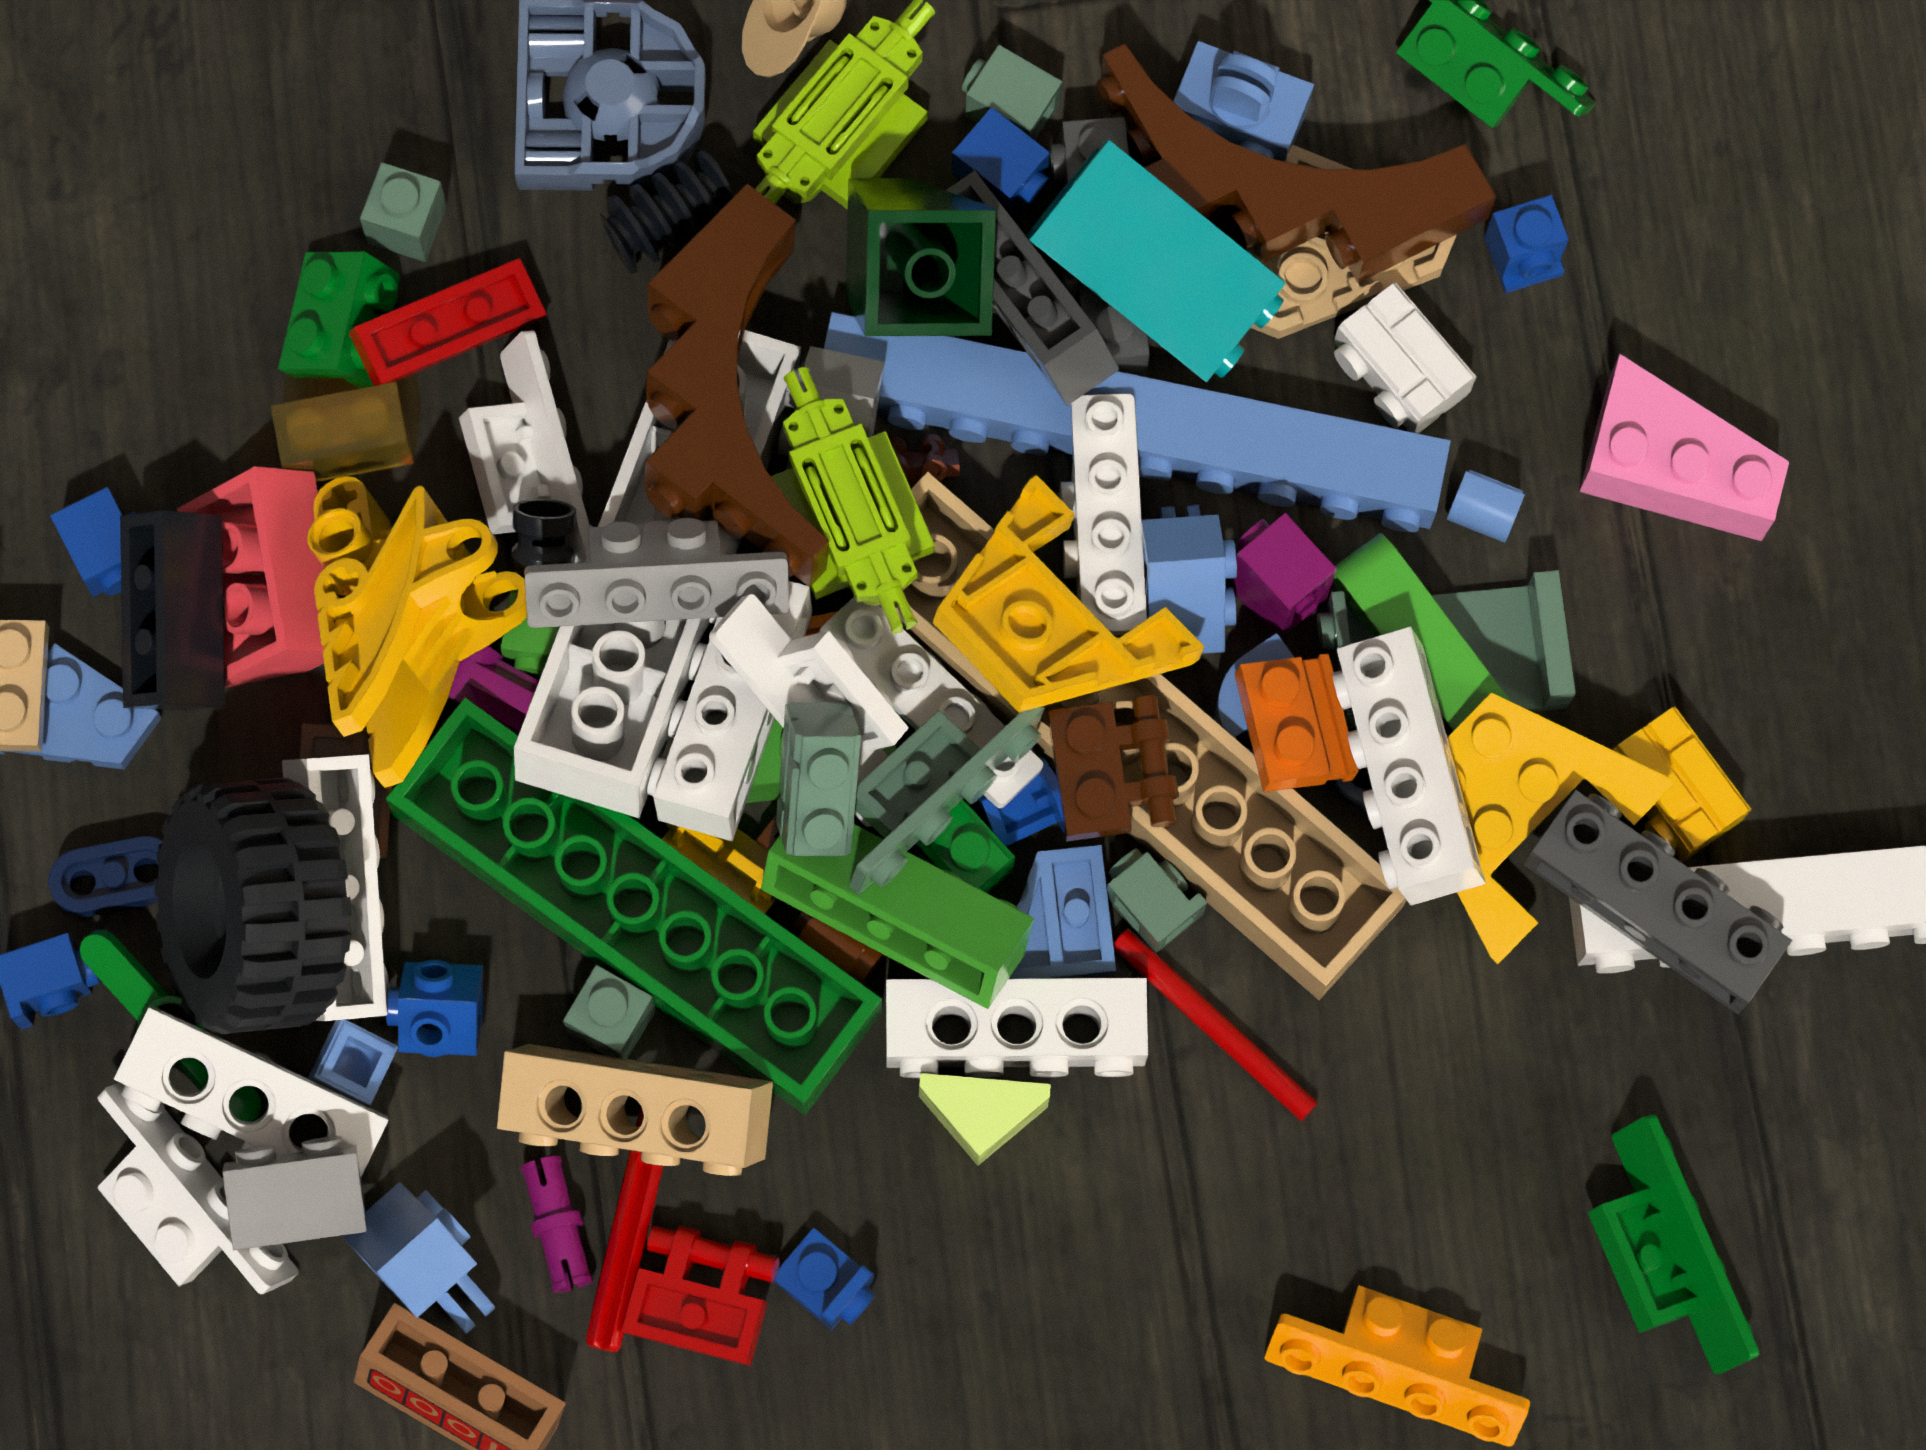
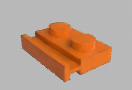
(1295, 722)

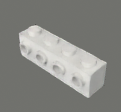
(718, 737)
(1408, 766)
(348, 794)

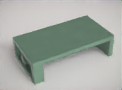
(1511, 630)

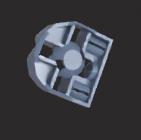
(562, 41)

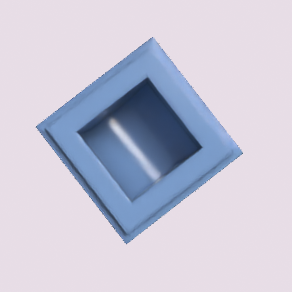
(1486, 506)
(353, 1062)

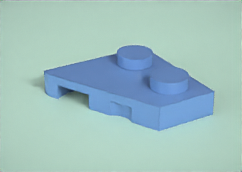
(88, 717)
(1070, 917)

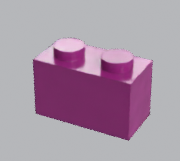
(1281, 575)

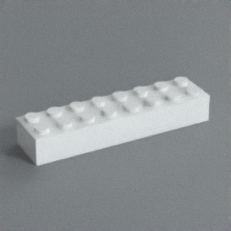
(614, 686)

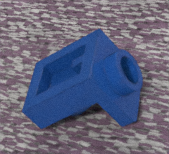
(826, 1281)

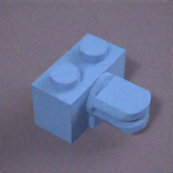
(1244, 100)
(1188, 572)
(419, 1254)

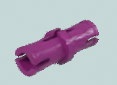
(556, 1224)

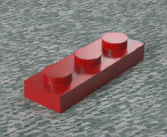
(447, 323)

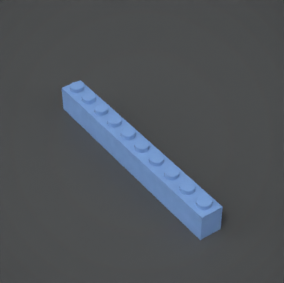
(1179, 428)

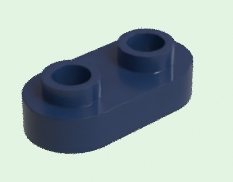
(115, 873)

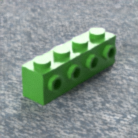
(918, 918)

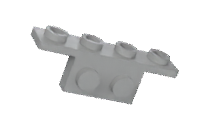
(653, 576)

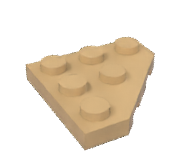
(1322, 290)

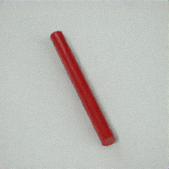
(1214, 1025)

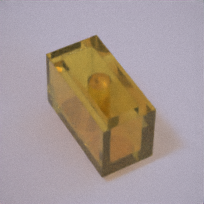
(343, 432)

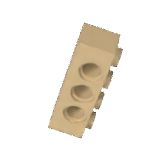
(732, 1106)

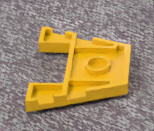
(1034, 632)
(1511, 778)

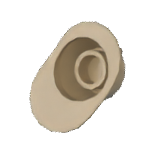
(780, 28)

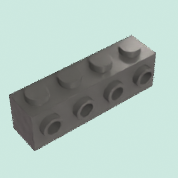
(1123, 339)
(1658, 900)

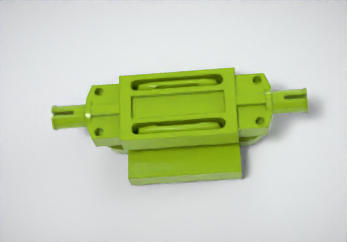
(844, 112)
(854, 498)

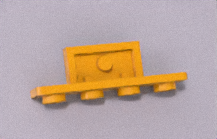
(1403, 1360)

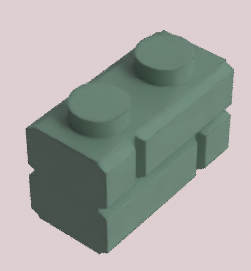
(818, 778)

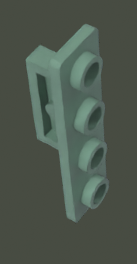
(925, 780)

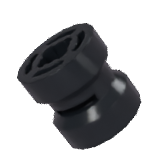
(542, 533)

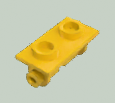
(735, 864)

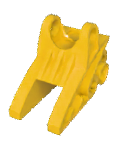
(406, 615)

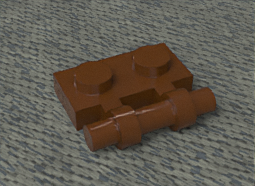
(1091, 769)

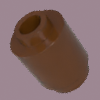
(840, 949)

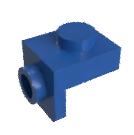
(1028, 811)

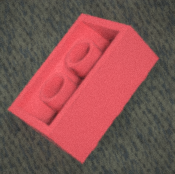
(266, 573)

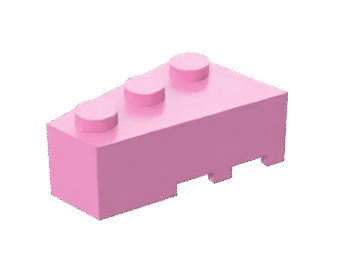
(1679, 458)

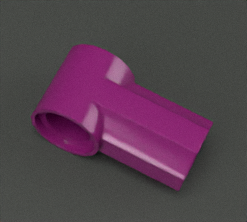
(494, 688)

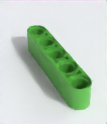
(1391, 598)

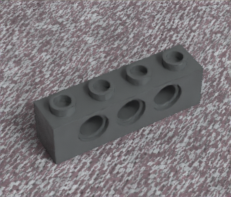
(1040, 307)

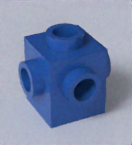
(437, 1008)

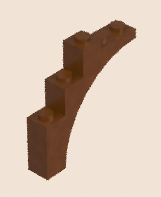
(1277, 205)
(710, 458)

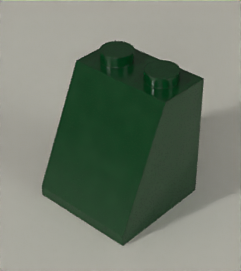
(918, 259)

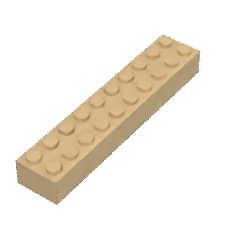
(1249, 852)

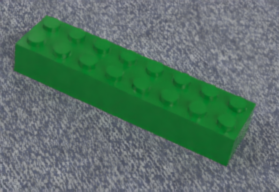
(638, 910)

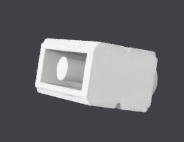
(1402, 360)

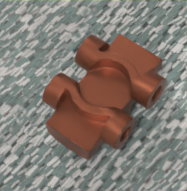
(930, 458)

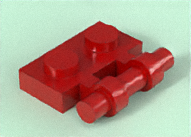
(696, 1315)

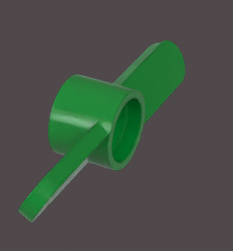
(137, 991)

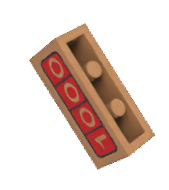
(455, 1387)

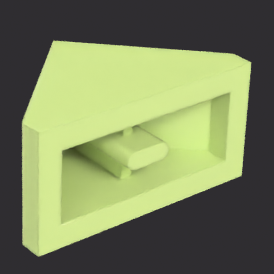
(981, 1110)

